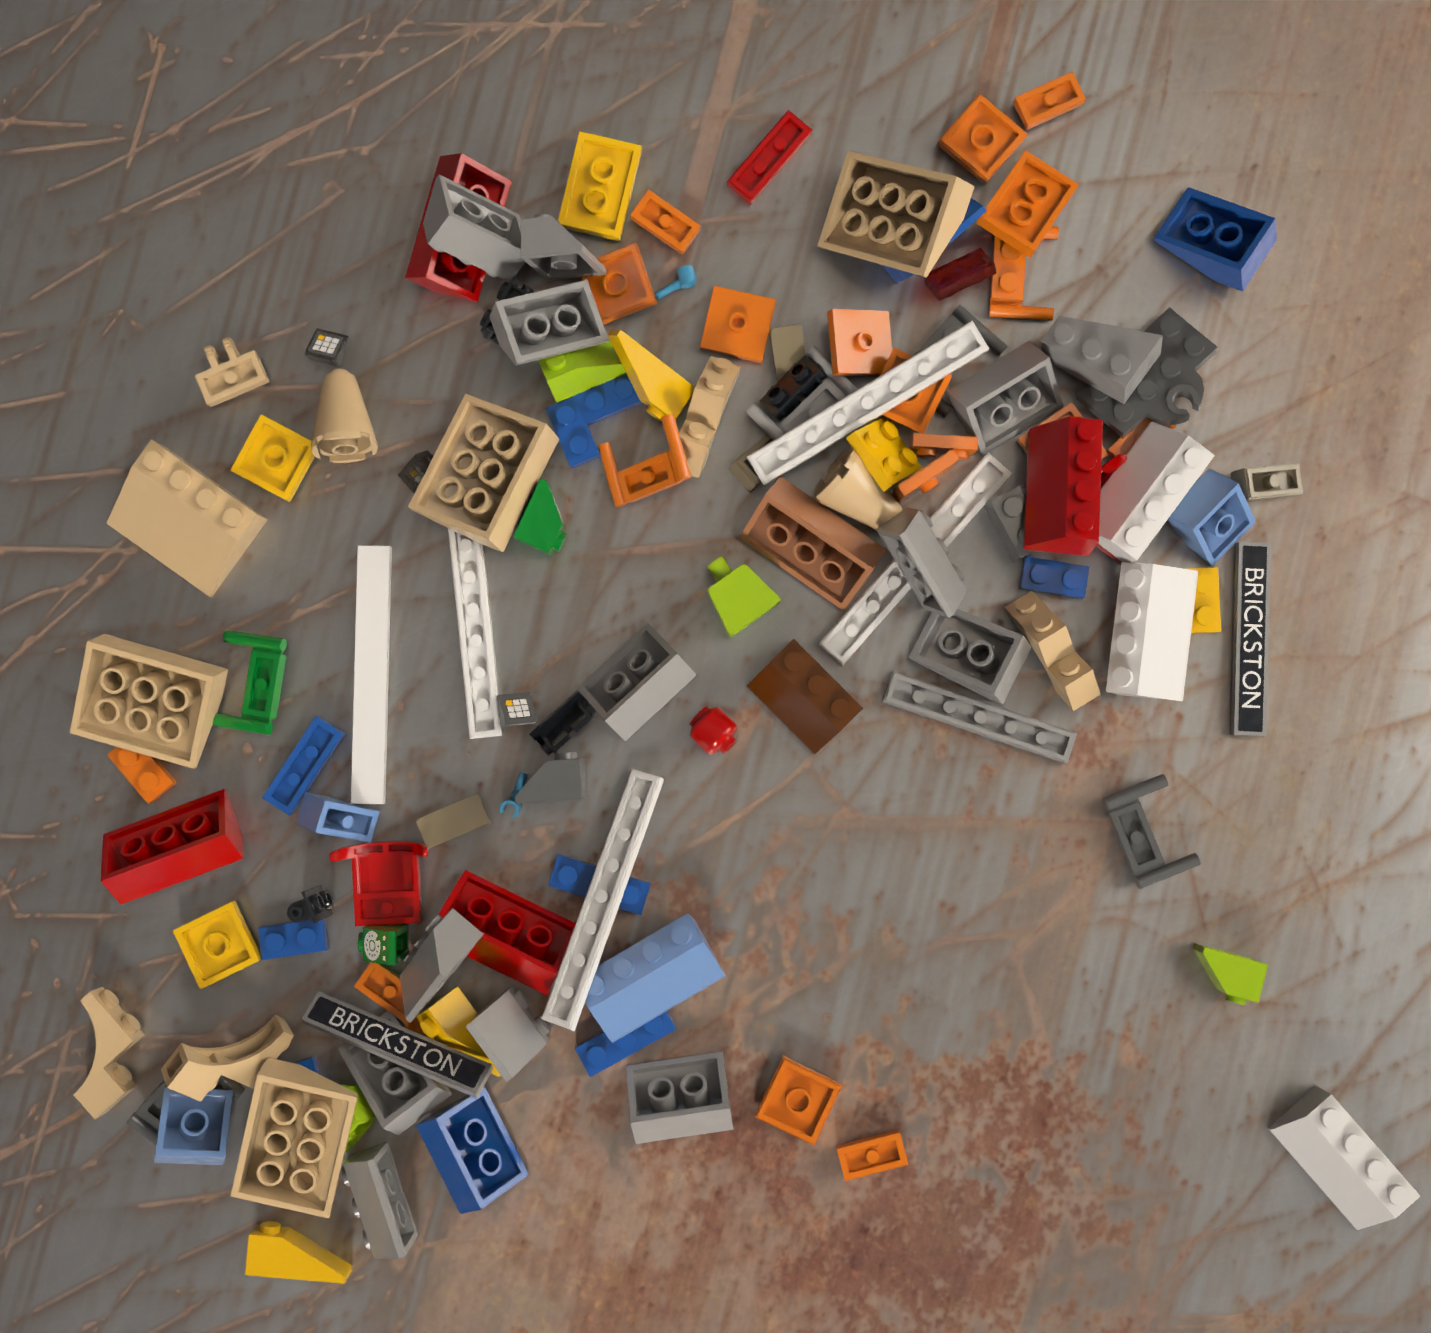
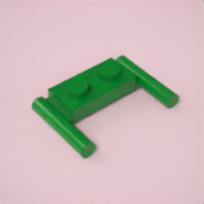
(262, 683)

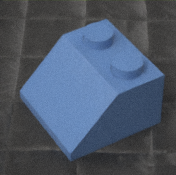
(1212, 516)
(193, 1129)

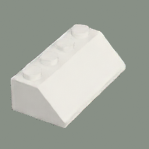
(1148, 489)
(1152, 631)
(1343, 1160)

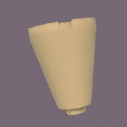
(342, 421)
(855, 492)

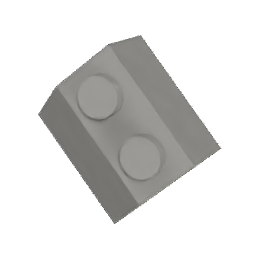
(555, 251)

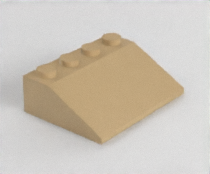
(894, 213)
(484, 472)
(184, 518)
(147, 700)
(294, 1139)

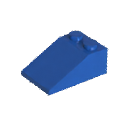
(1218, 237)

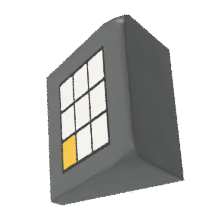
(516, 709)

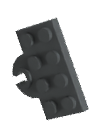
(1169, 378)

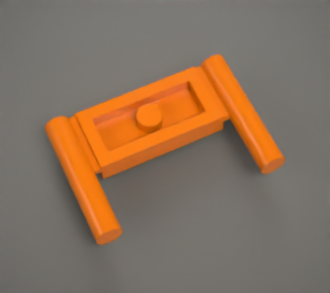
(1008, 283)
(649, 475)

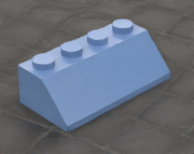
(652, 977)

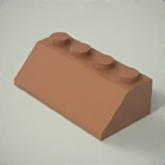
(812, 543)

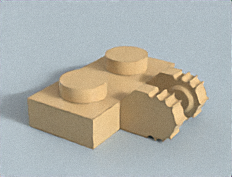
(231, 377)

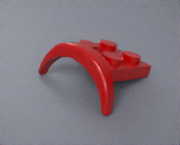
(385, 881)

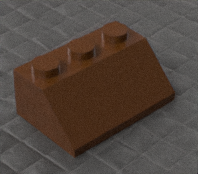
(804, 696)

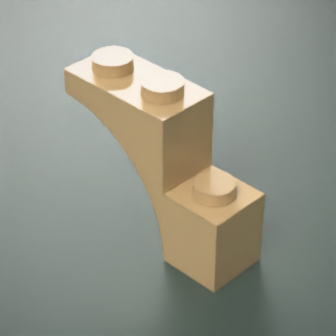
(706, 411)
(1051, 642)
(114, 1036)
(198, 1070)

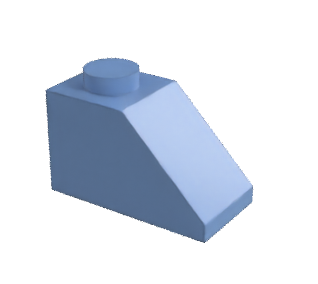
(337, 817)

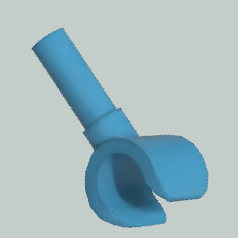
(686, 277)
(519, 785)

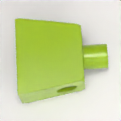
(739, 596)

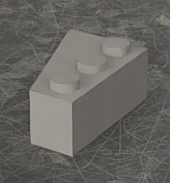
(1102, 354)

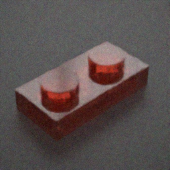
(960, 274)

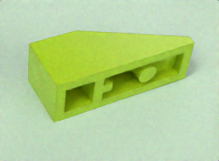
(581, 370)

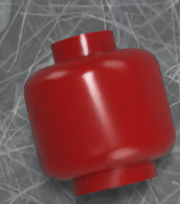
(713, 730)

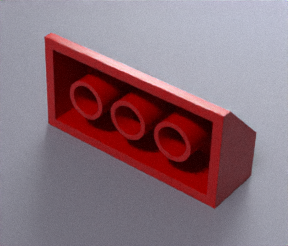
(441, 270)
(1063, 486)
(171, 847)
(517, 934)

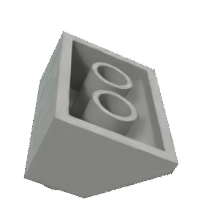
(473, 229)
(548, 322)
(1006, 396)
(924, 561)
(636, 682)
(435, 960)
(678, 1097)
(380, 1202)

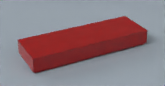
(769, 157)

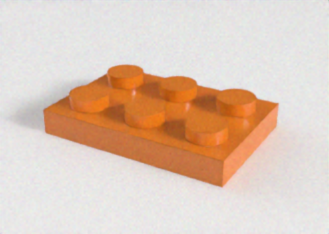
(1027, 204)

